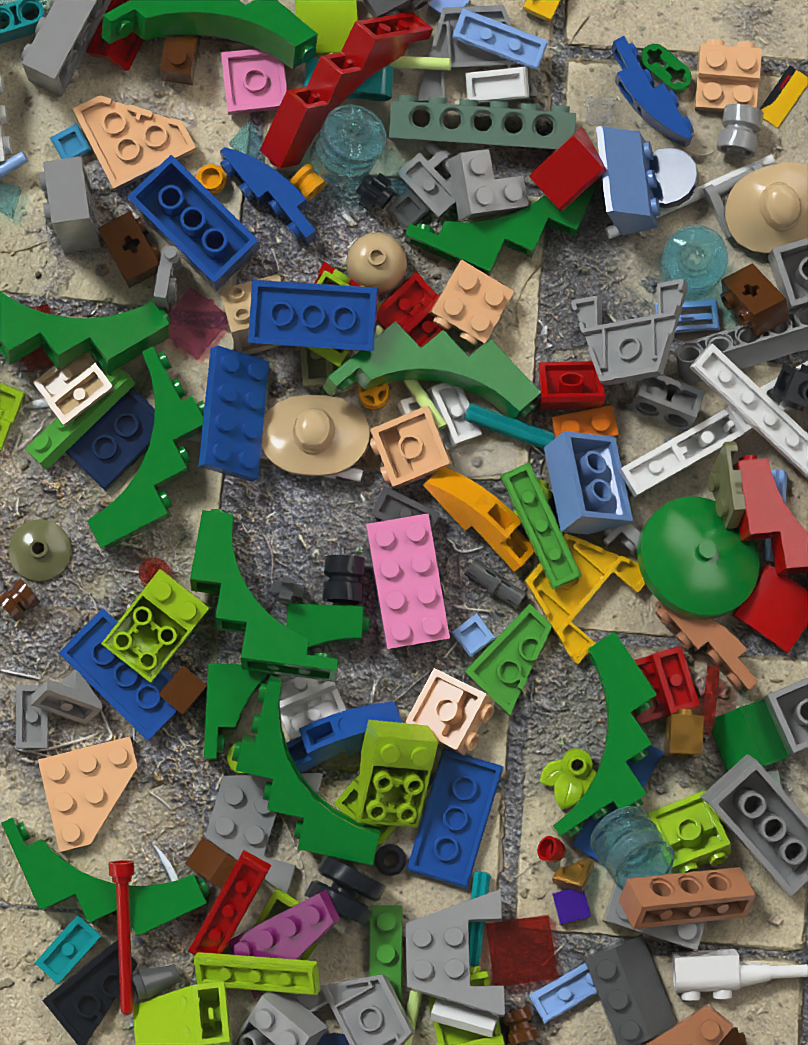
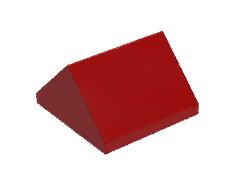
(569, 170)
(569, 386)

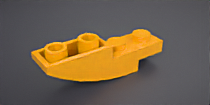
(478, 508)

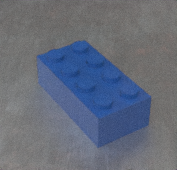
(193, 222)

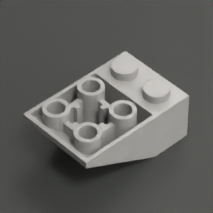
(280, 1021)

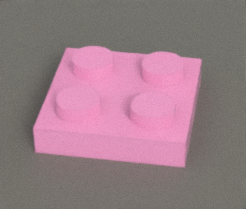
(253, 81)

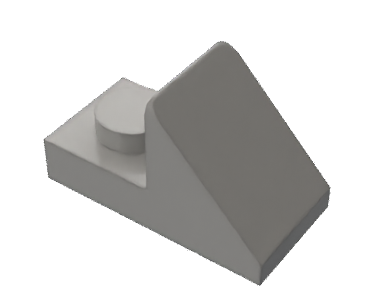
(68, 699)

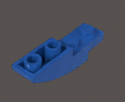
(654, 105)
(264, 183)
(338, 734)

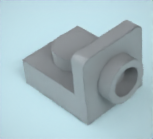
(627, 532)

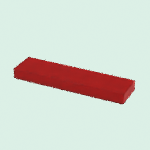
(230, 905)

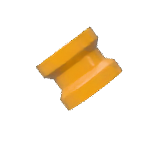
(308, 182)
(378, 401)

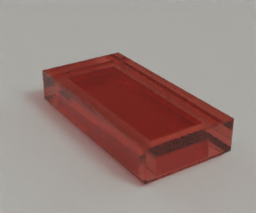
(709, 697)

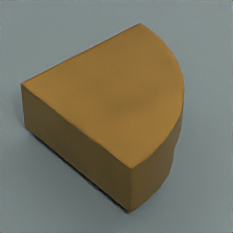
(574, 875)

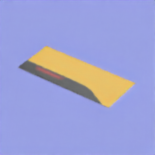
(784, 96)

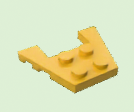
(566, 601)

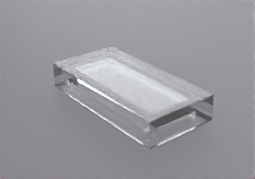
(484, 459)

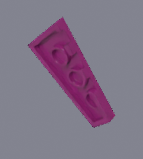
(289, 932)

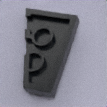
(87, 995)

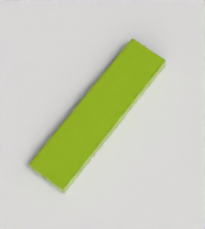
(258, 973)

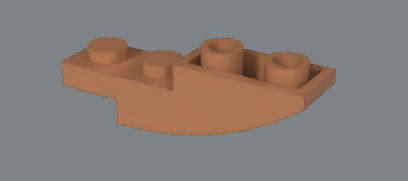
(721, 644)

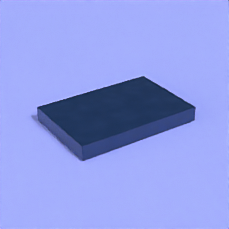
(115, 440)

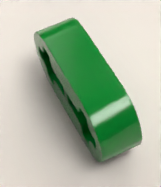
(670, 63)

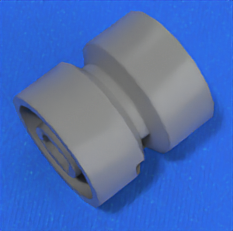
(741, 125)

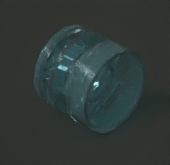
(347, 145)
(704, 244)
(631, 845)

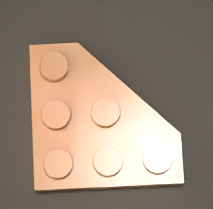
(131, 139)
(85, 788)

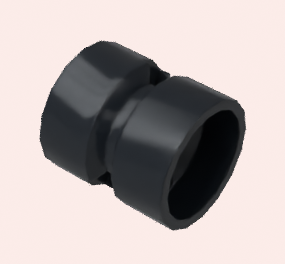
(343, 580)

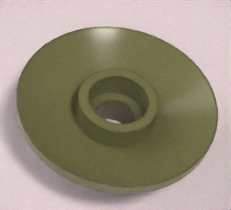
(44, 565)

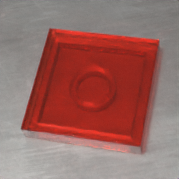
(521, 951)

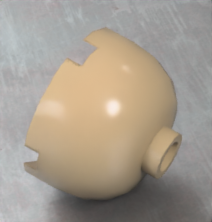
(377, 262)

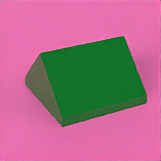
(748, 732)

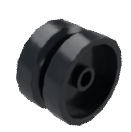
(346, 889)

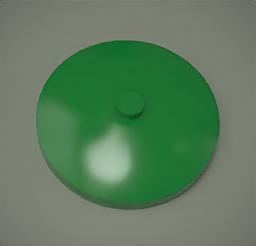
(695, 560)

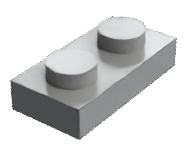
(31, 721)

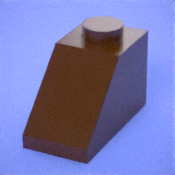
(180, 58)
(211, 862)

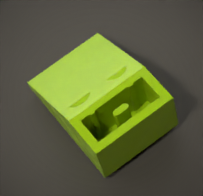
(156, 625)
(394, 772)
(185, 1017)

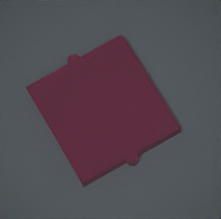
(195, 323)

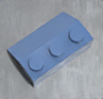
(628, 179)
(587, 483)

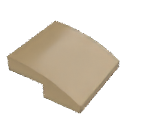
(73, 387)

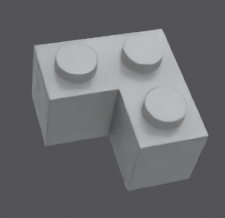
(478, 192)

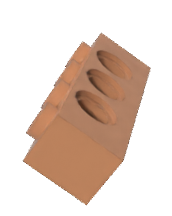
(686, 897)

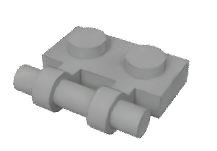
(427, 183)
(166, 286)

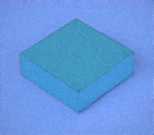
(71, 143)

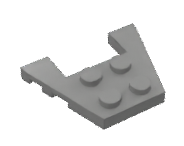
(460, 53)
(633, 346)
(244, 823)
(440, 954)
(365, 1010)

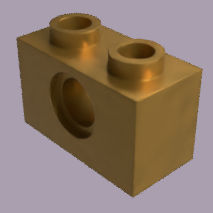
(683, 734)

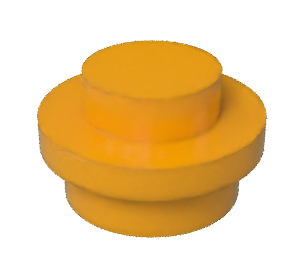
(212, 178)

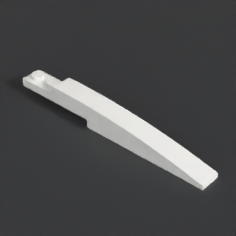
(691, 446)

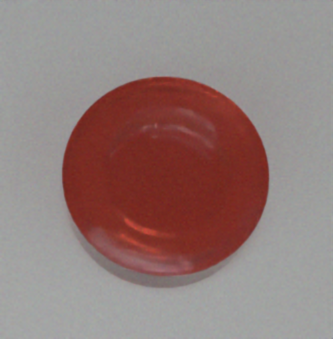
(150, 568)

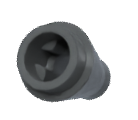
(153, 981)

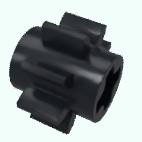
(375, 192)

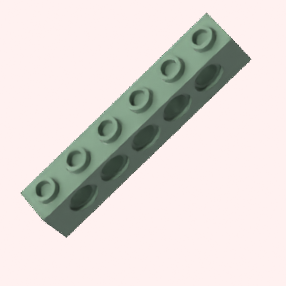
(403, 127)

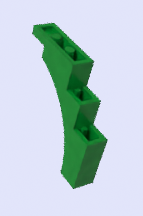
(258, 24)
(483, 241)
(109, 339)
(399, 358)
(266, 643)
(232, 687)
(56, 880)

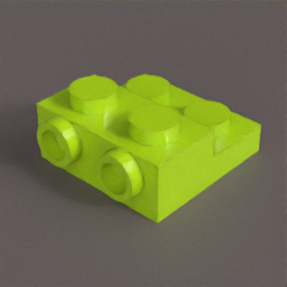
(693, 833)

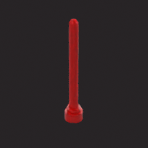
(121, 874)

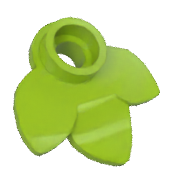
(567, 782)

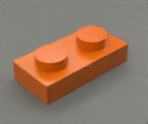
(592, 421)

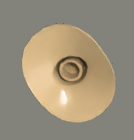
(769, 207)
(315, 435)

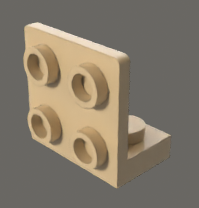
(237, 308)

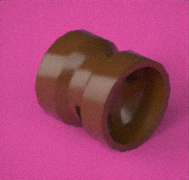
(18, 600)
(520, 1025)

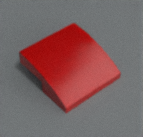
(410, 309)
(775, 609)
(671, 681)

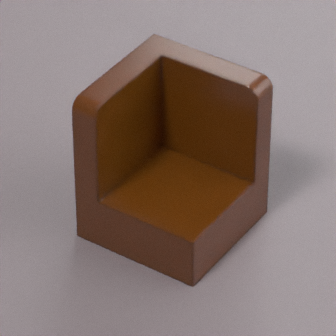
(183, 691)

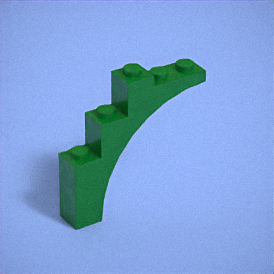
(141, 502)
(624, 692)
(267, 755)

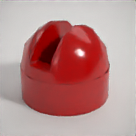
(551, 849)

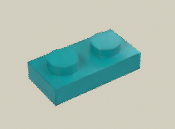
(68, 949)

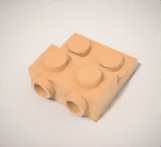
(727, 75)
(471, 304)
(409, 447)
(452, 711)

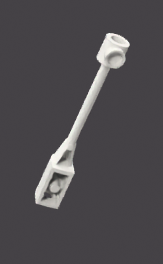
(722, 973)

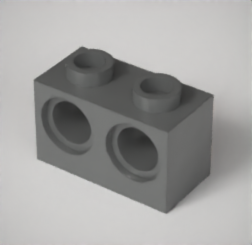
(667, 401)

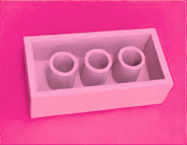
(407, 581)

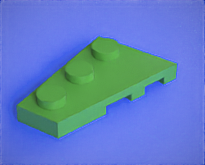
(509, 659)

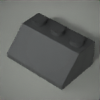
(630, 991)

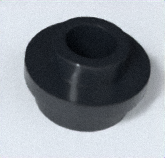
(397, 852)

